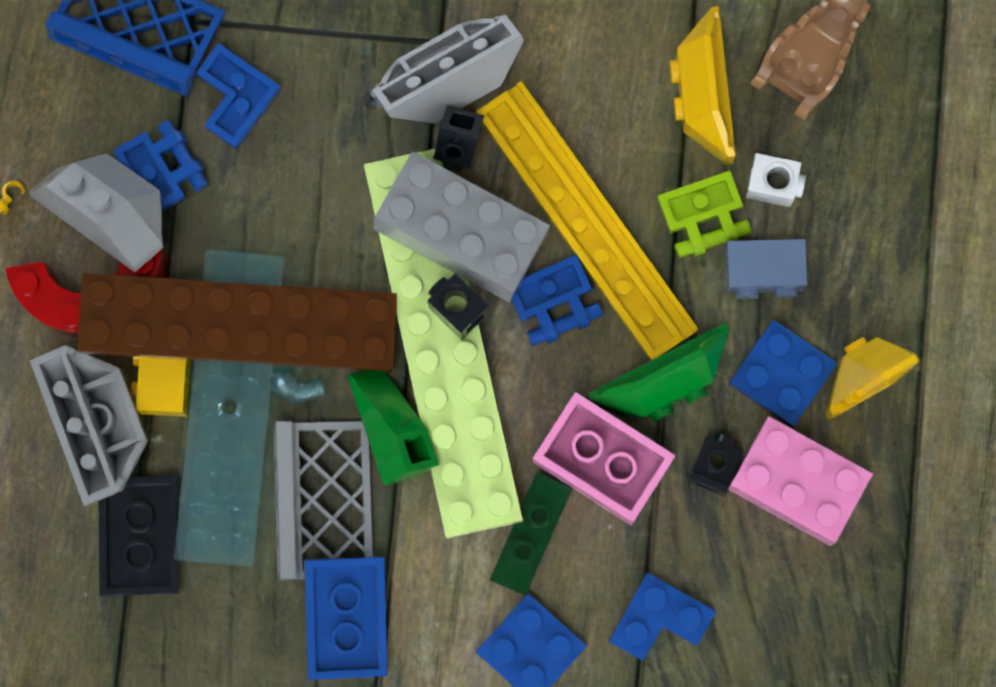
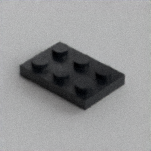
(140, 538)

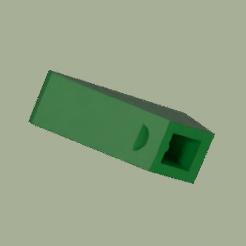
(392, 427)

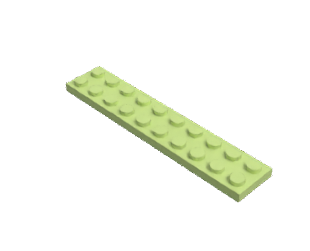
(449, 385)

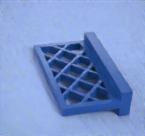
(131, 56)

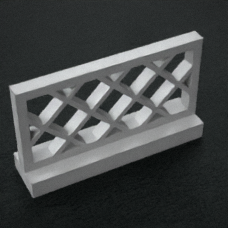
(288, 492)

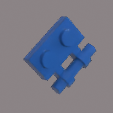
(147, 162)
(552, 288)

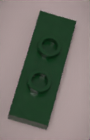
(531, 537)

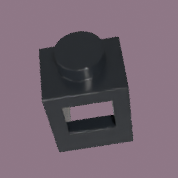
(457, 145)
(711, 478)

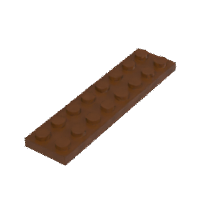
(236, 322)

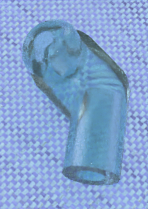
(292, 389)

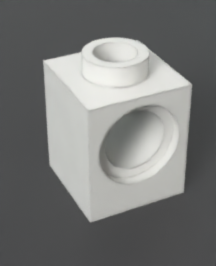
(760, 190)

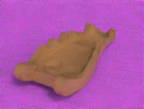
(812, 53)

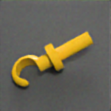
(6, 200)

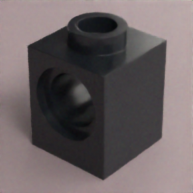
(461, 322)

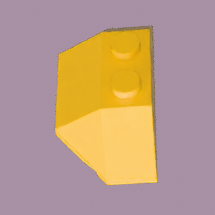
(704, 88)

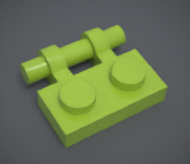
(699, 203)

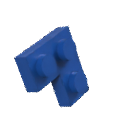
(245, 91)
(656, 607)

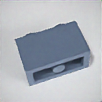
(765, 267)

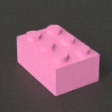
(603, 458)
(800, 481)

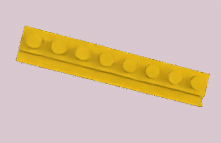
(587, 222)

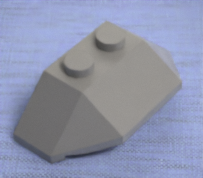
(450, 70)
(107, 207)
(92, 420)

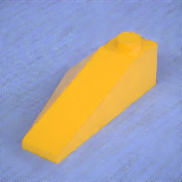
(865, 372)

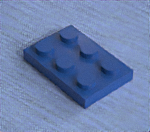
(345, 617)

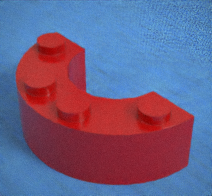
(57, 307)

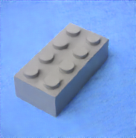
(460, 226)

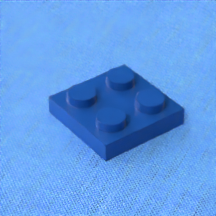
(782, 373)
(531, 646)

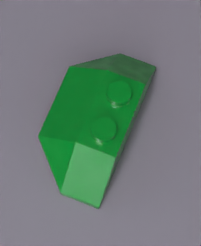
(665, 380)

